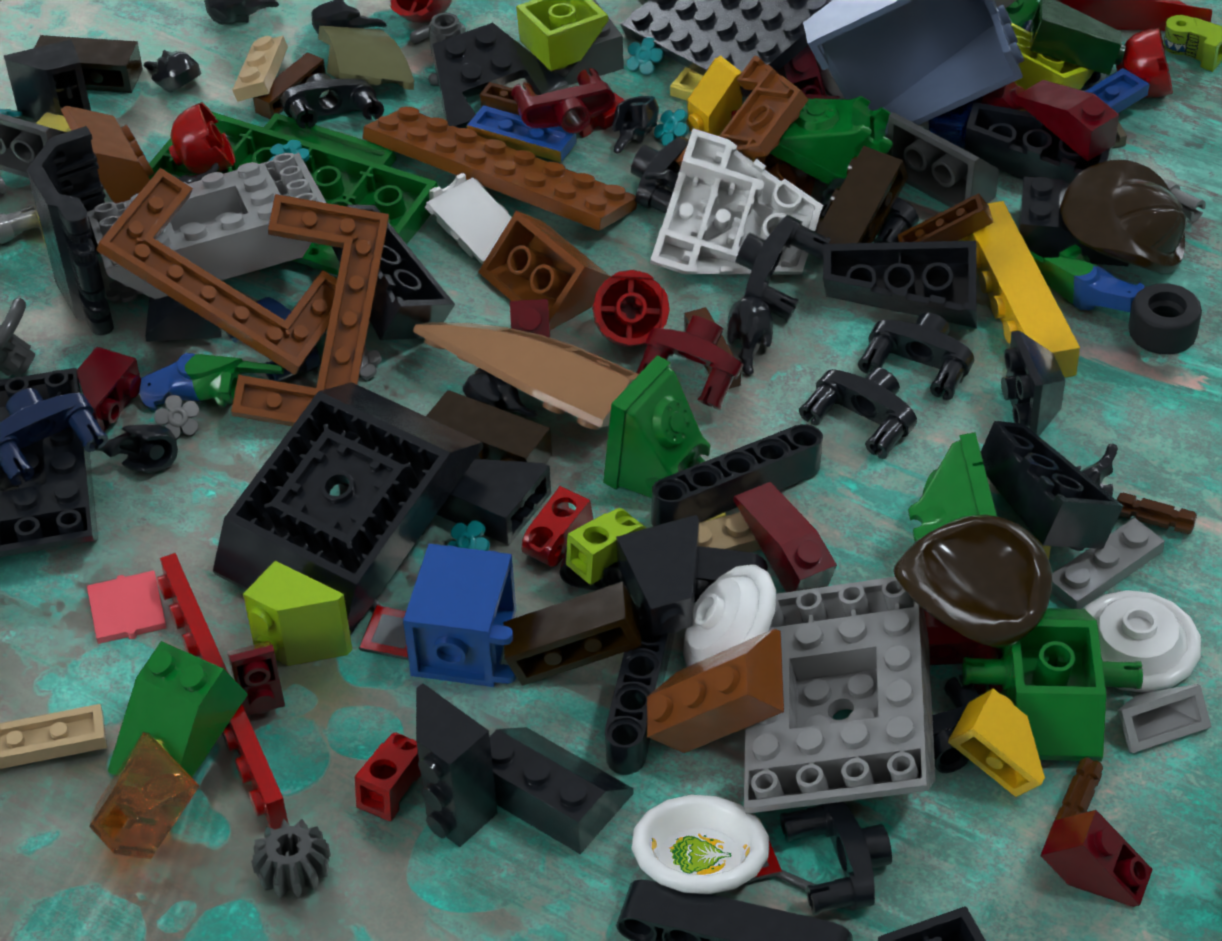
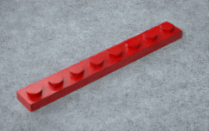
(238, 733)

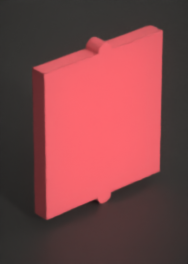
(126, 607)

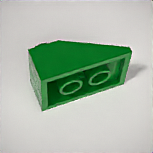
(181, 705)

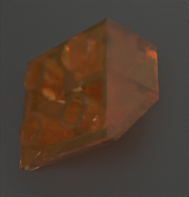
(142, 801)

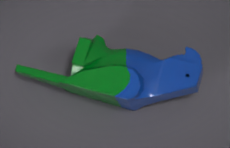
(1084, 282)
(199, 379)

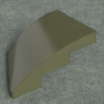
(365, 56)

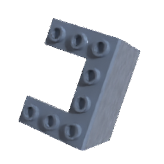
(915, 53)

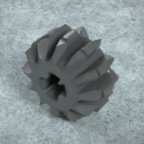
(291, 858)

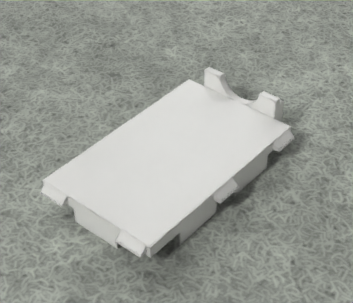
(469, 215)

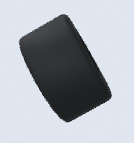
(1165, 318)

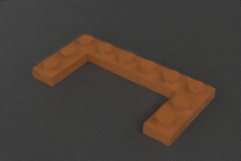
(362, 239)
(134, 247)

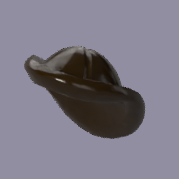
(1126, 215)
(979, 578)

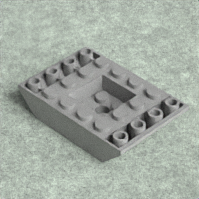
(224, 221)
(854, 651)

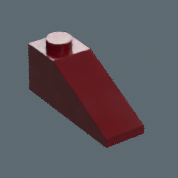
(1073, 116)
(786, 539)

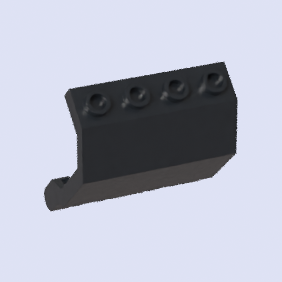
(64, 190)

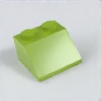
(559, 29)
(297, 616)

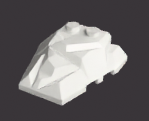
(721, 201)

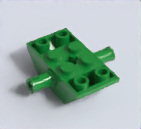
(1059, 683)

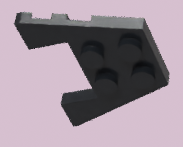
(482, 56)

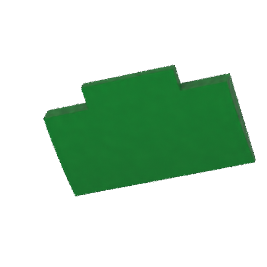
(342, 167)

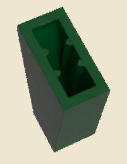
(1075, 37)

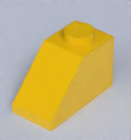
(715, 98)
(999, 742)

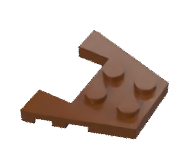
(765, 112)

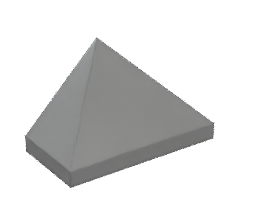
(1163, 716)

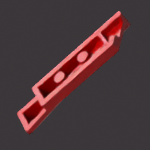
(1136, 13)

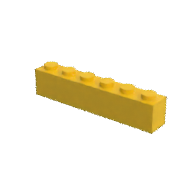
(1019, 289)

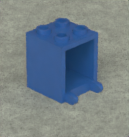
(459, 616)

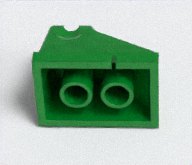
(831, 135)
(651, 431)
(954, 489)

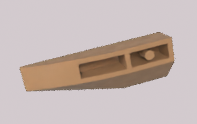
(538, 365)

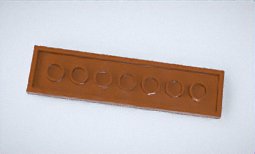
(501, 167)

